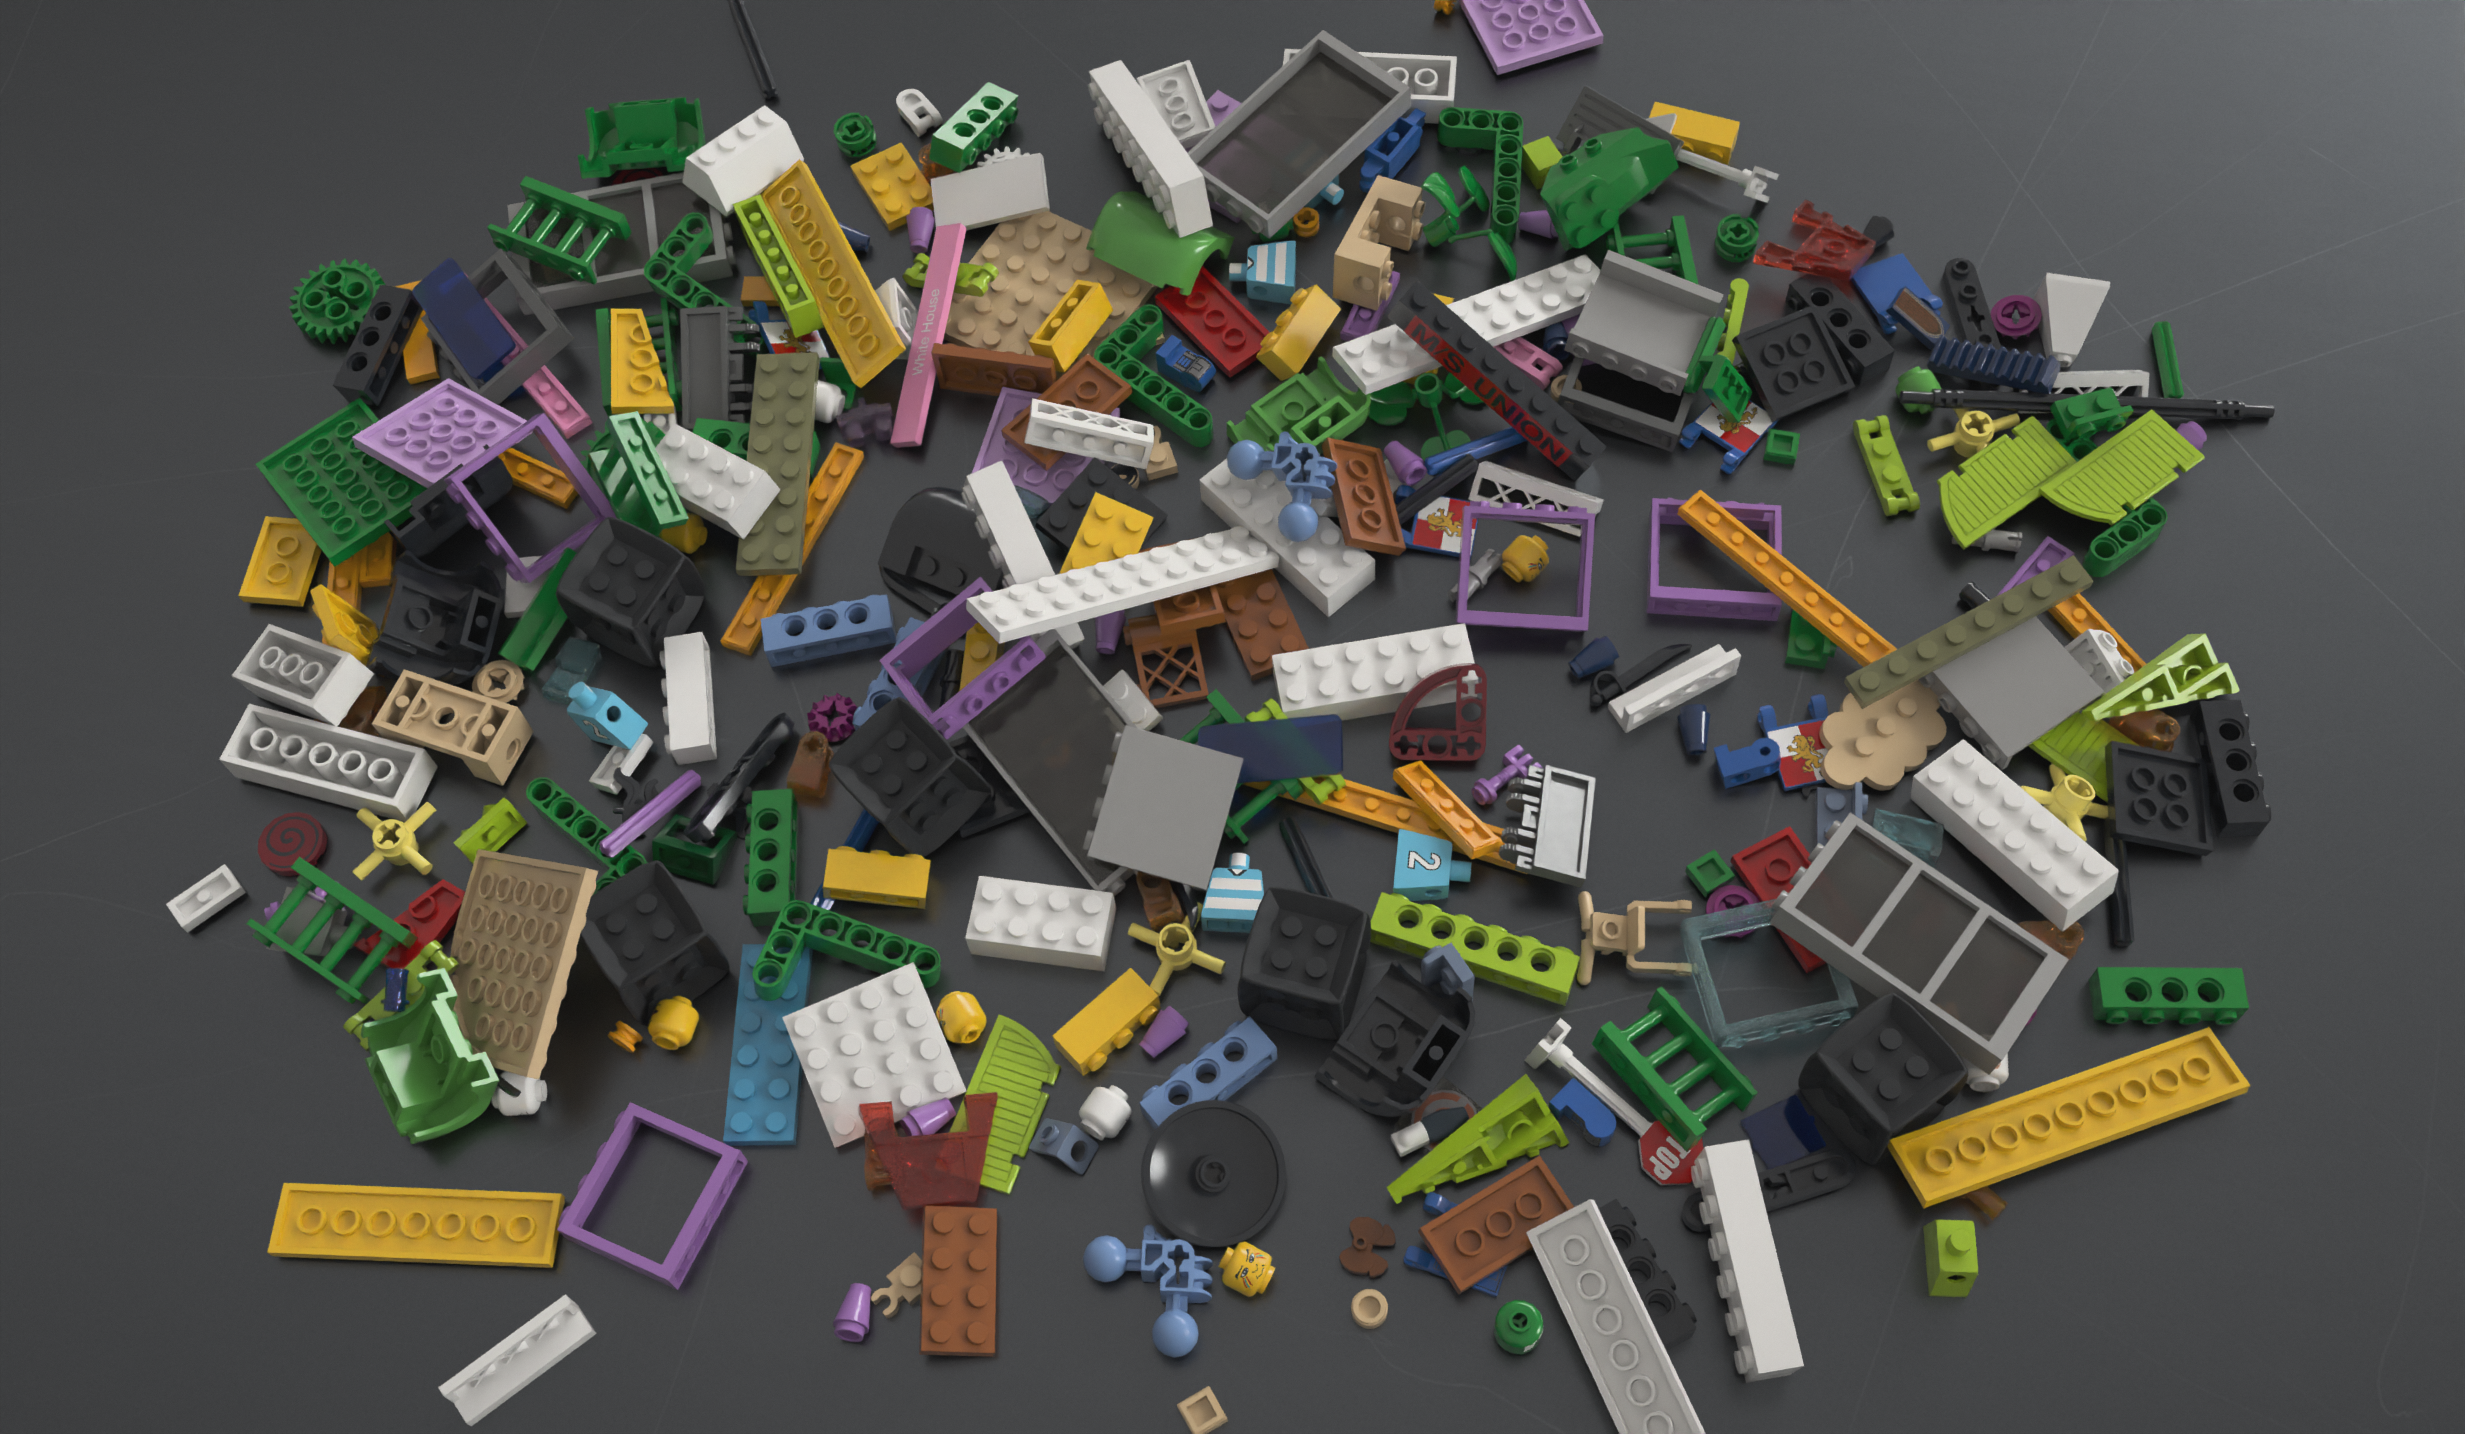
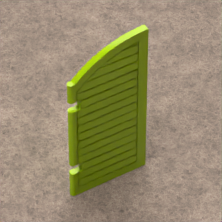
(2123, 471)
(2000, 481)
(2079, 749)
(1015, 1068)

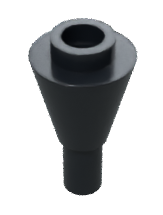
(1879, 230)

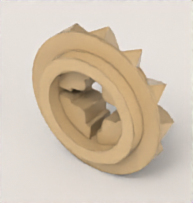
(502, 672)

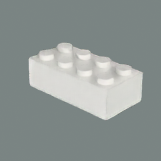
(715, 481)
(303, 675)
(1041, 923)

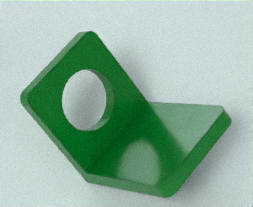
(837, 374)

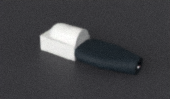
(1430, 1129)

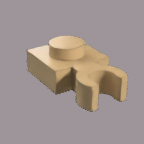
(1161, 458)
(905, 1285)

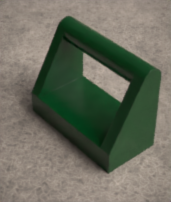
(689, 858)

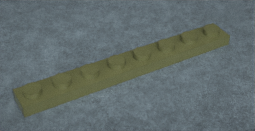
(1968, 632)

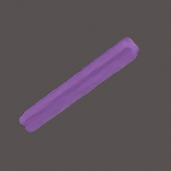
(650, 813)

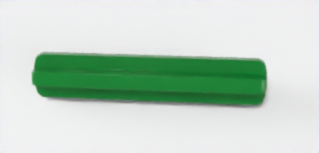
(1705, 347)
(2167, 360)

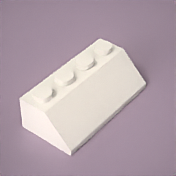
(742, 160)

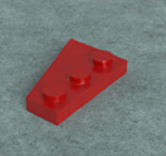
(427, 918)

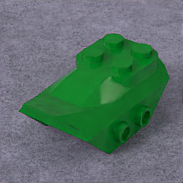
(1602, 181)

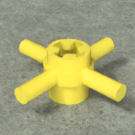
(1972, 432)
(2069, 800)
(394, 841)
(1172, 960)

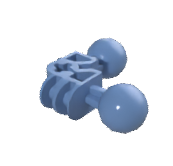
(1297, 519)
(1175, 1330)

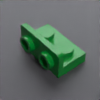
(1725, 387)
(2090, 413)
(1807, 644)

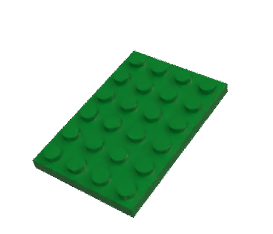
(337, 487)

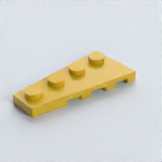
(635, 367)

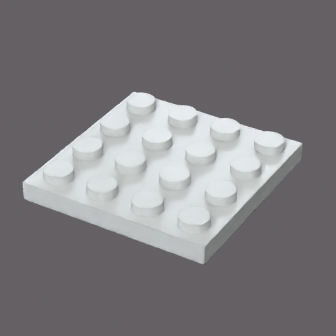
(871, 1049)

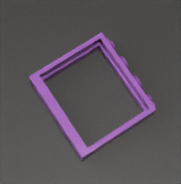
(570, 467)
(1541, 514)
(1710, 601)
(933, 639)
(697, 1224)

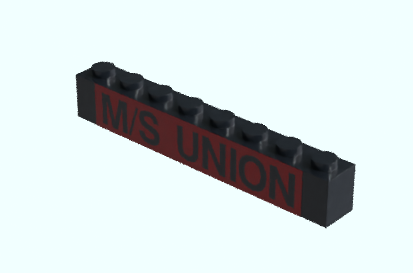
(1496, 381)

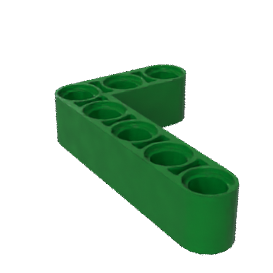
(1497, 132)
(677, 268)
(1125, 362)
(2132, 527)
(578, 827)
(839, 945)

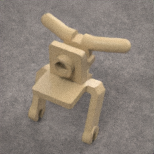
(1624, 934)

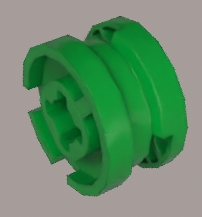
(855, 133)
(1727, 244)

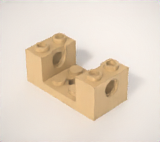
(1361, 264)
(482, 733)

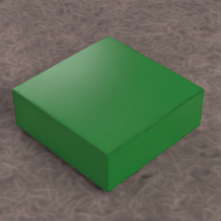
(1781, 446)

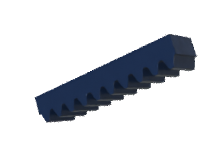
(1994, 365)

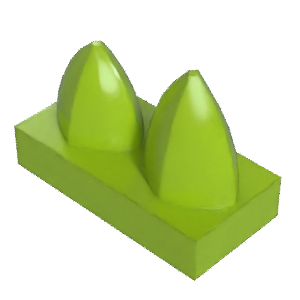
(492, 830)

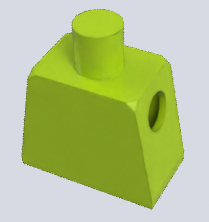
(1950, 1252)

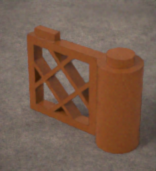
(1147, 639)

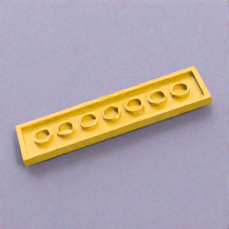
(417, 1225)

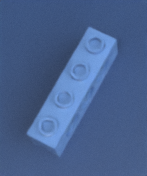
(843, 637)
(883, 691)
(1230, 1076)

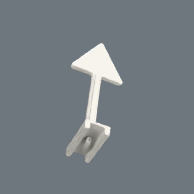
(1753, 181)

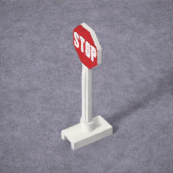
(1658, 1150)

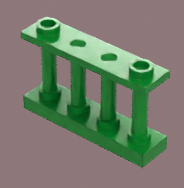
(561, 205)
(1675, 237)
(669, 320)
(637, 478)
(1219, 714)
(337, 898)
(1652, 1090)

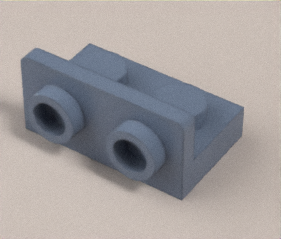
(1835, 805)
(1446, 966)

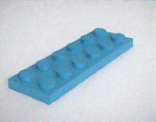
(764, 1063)

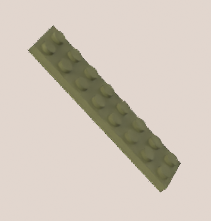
(783, 448)

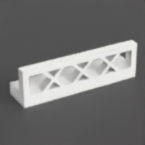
(2100, 379)
(1089, 435)
(1534, 486)
(1674, 687)
(518, 1360)

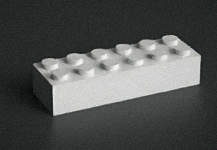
(1429, 76)
(1010, 534)
(1317, 567)
(1370, 673)
(328, 763)
(2014, 835)
(1746, 1262)

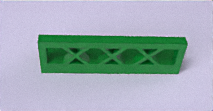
(539, 621)

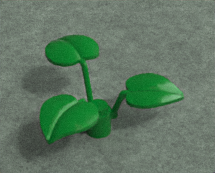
(1445, 226)
(1391, 405)

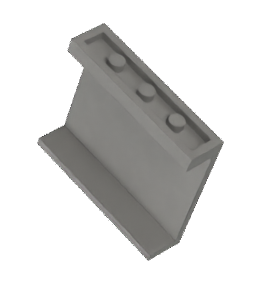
(1643, 322)
(2013, 689)
(1163, 807)

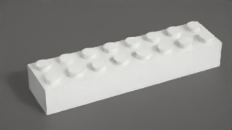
(1150, 149)

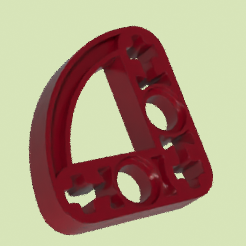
(1463, 728)

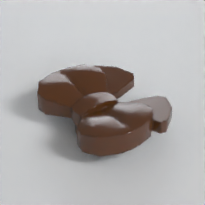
(1358, 1257)

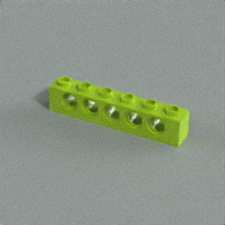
(778, 266)
(1484, 963)

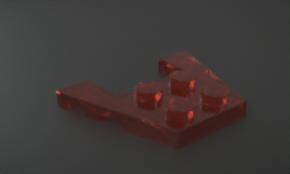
(1827, 251)
(932, 1167)

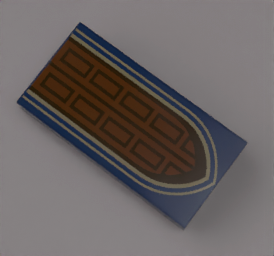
(1917, 317)

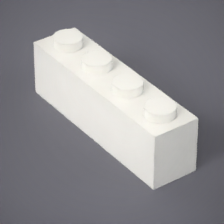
(688, 698)

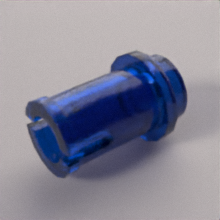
(395, 990)

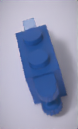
(1392, 149)

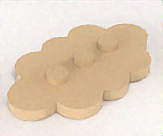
(1881, 738)

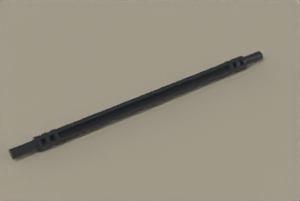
(2042, 402)

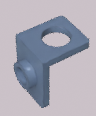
(1057, 1140)

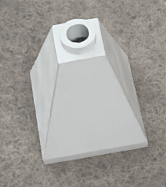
(900, 311)
(2068, 313)

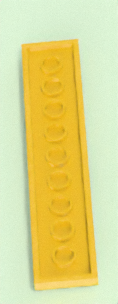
(833, 274)
(2067, 1117)

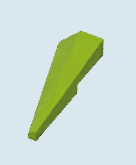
(2174, 677)
(1504, 1129)

